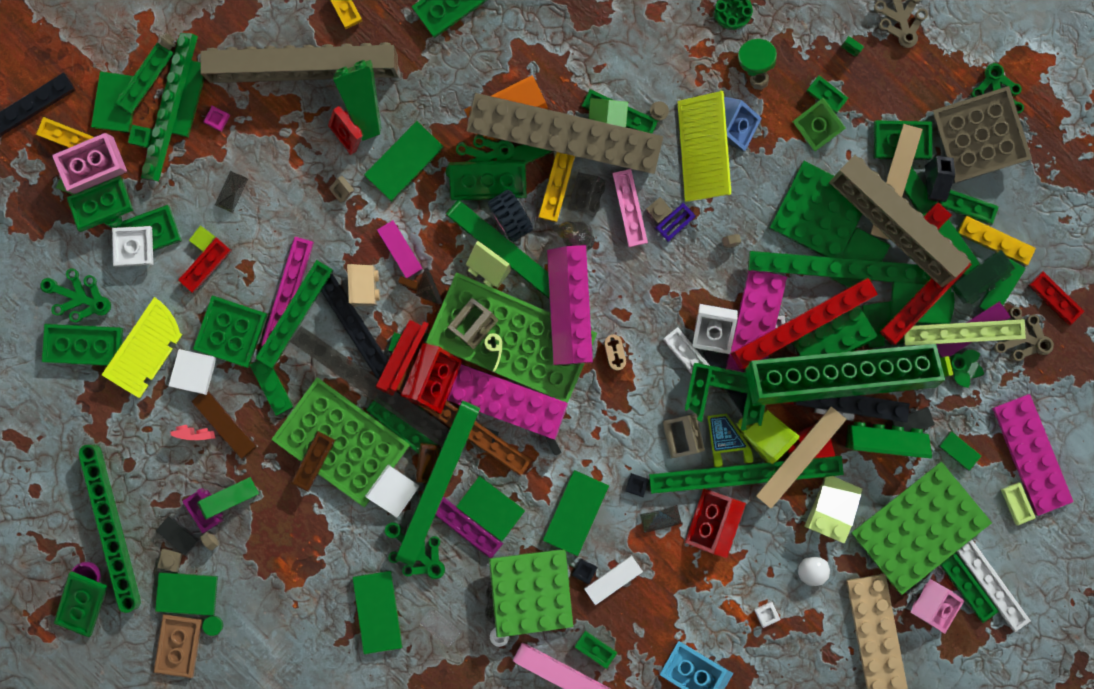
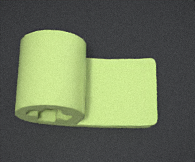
(498, 347)

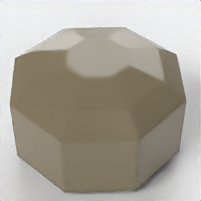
(759, 81)
(731, 241)
(209, 540)

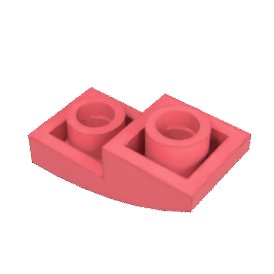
(186, 433)

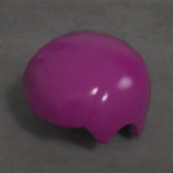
(88, 570)

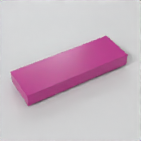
(400, 249)

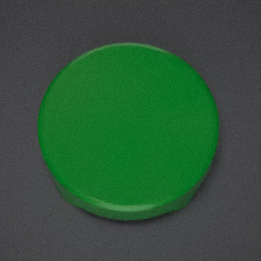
(733, 13)
(757, 56)

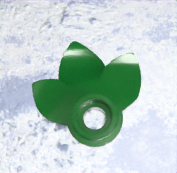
(968, 367)

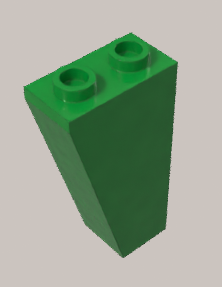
(360, 96)

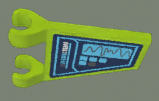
(726, 438)

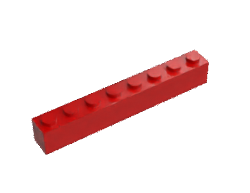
(804, 323)

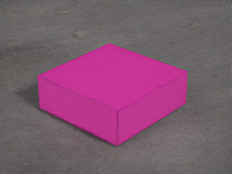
(216, 118)

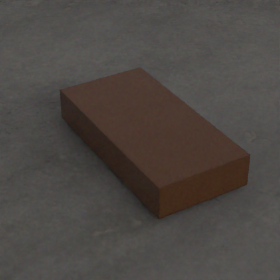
(426, 461)

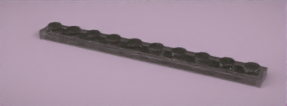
(367, 382)

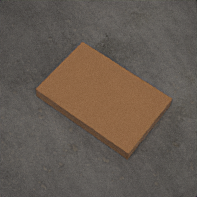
(178, 645)

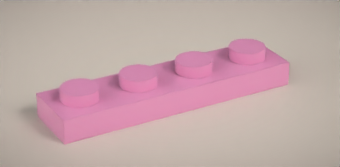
(629, 208)

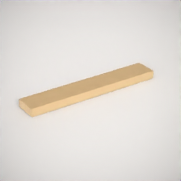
(901, 164)
(801, 457)

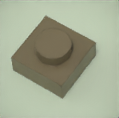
(341, 189)
(659, 210)
(170, 560)

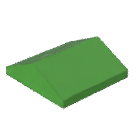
(609, 111)
(819, 124)

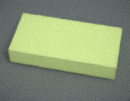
(1018, 503)

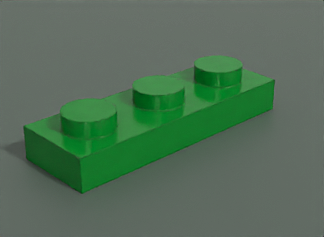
(272, 387)

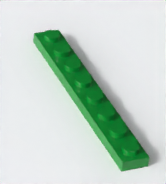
(169, 107)

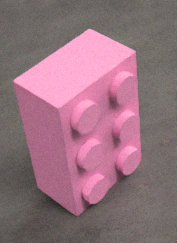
(89, 163)

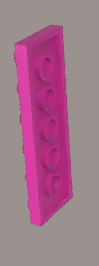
(757, 310)
(509, 401)
(1032, 454)

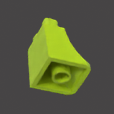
(771, 438)

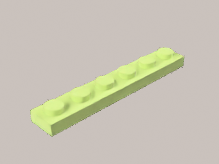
(965, 332)

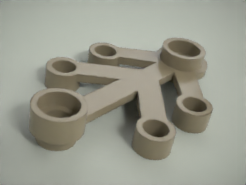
(901, 16)
(1029, 339)

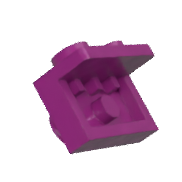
(194, 510)

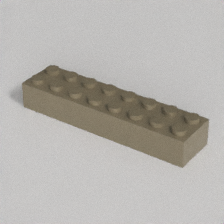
(899, 221)

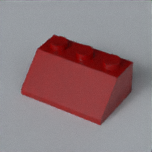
(431, 377)
(715, 523)

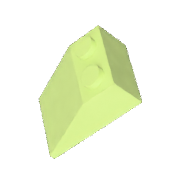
(487, 265)
(834, 508)

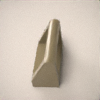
(478, 329)
(692, 434)

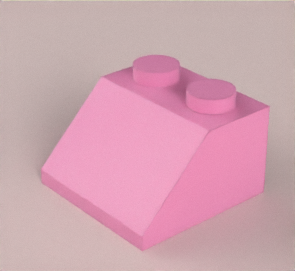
(937, 606)

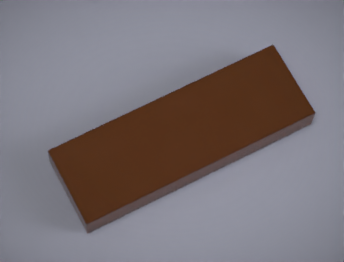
(313, 461)

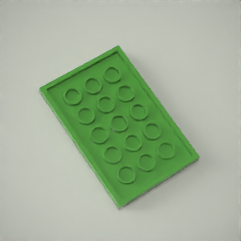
(361, 443)
(921, 528)

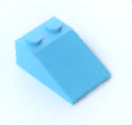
(693, 670)

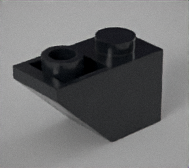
(939, 178)

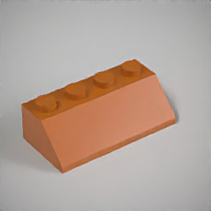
(523, 92)

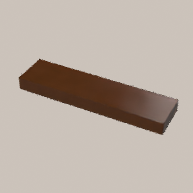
(224, 424)

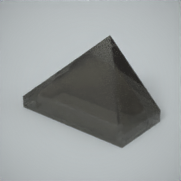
(231, 191)
(428, 289)
(660, 518)

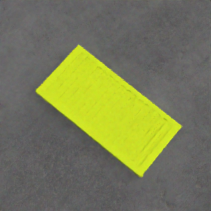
(704, 147)

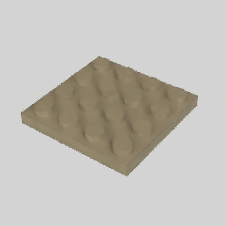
(982, 134)

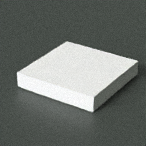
(132, 246)
(192, 372)
(392, 491)

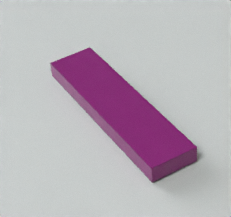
(993, 313)
(468, 528)

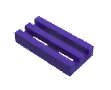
(687, 211)

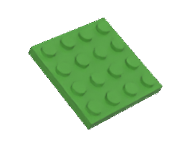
(530, 592)

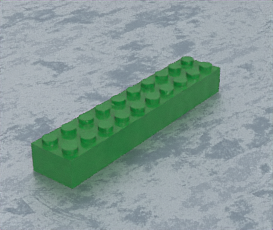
(844, 374)

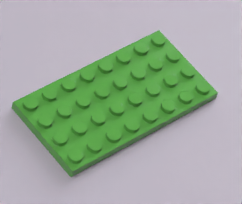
(524, 336)

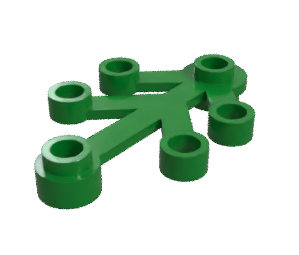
(996, 80)
(482, 155)
(79, 297)
(429, 563)

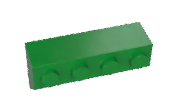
(888, 441)

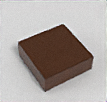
(408, 283)

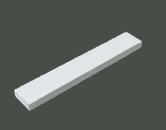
(993, 586)

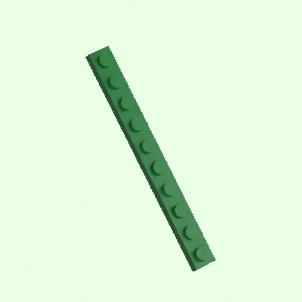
(836, 267)
(738, 475)

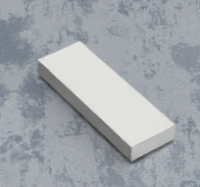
(683, 349)
(613, 580)

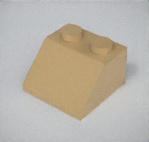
(362, 285)

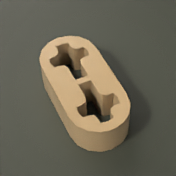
(619, 350)

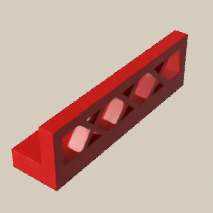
(401, 357)

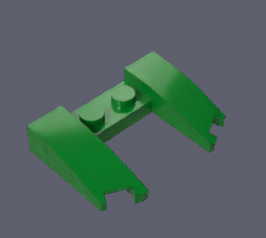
(706, 376)

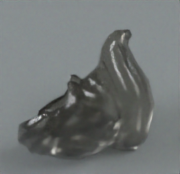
(575, 234)

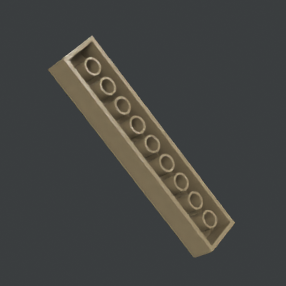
(294, 63)
(564, 133)

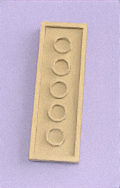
(876, 632)

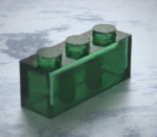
(983, 277)

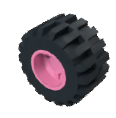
(510, 215)

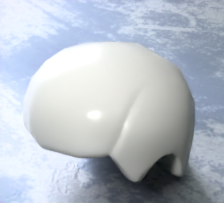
(814, 571)

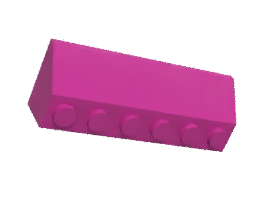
(569, 305)

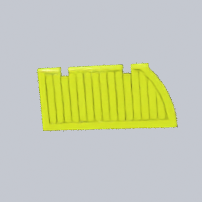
(144, 349)

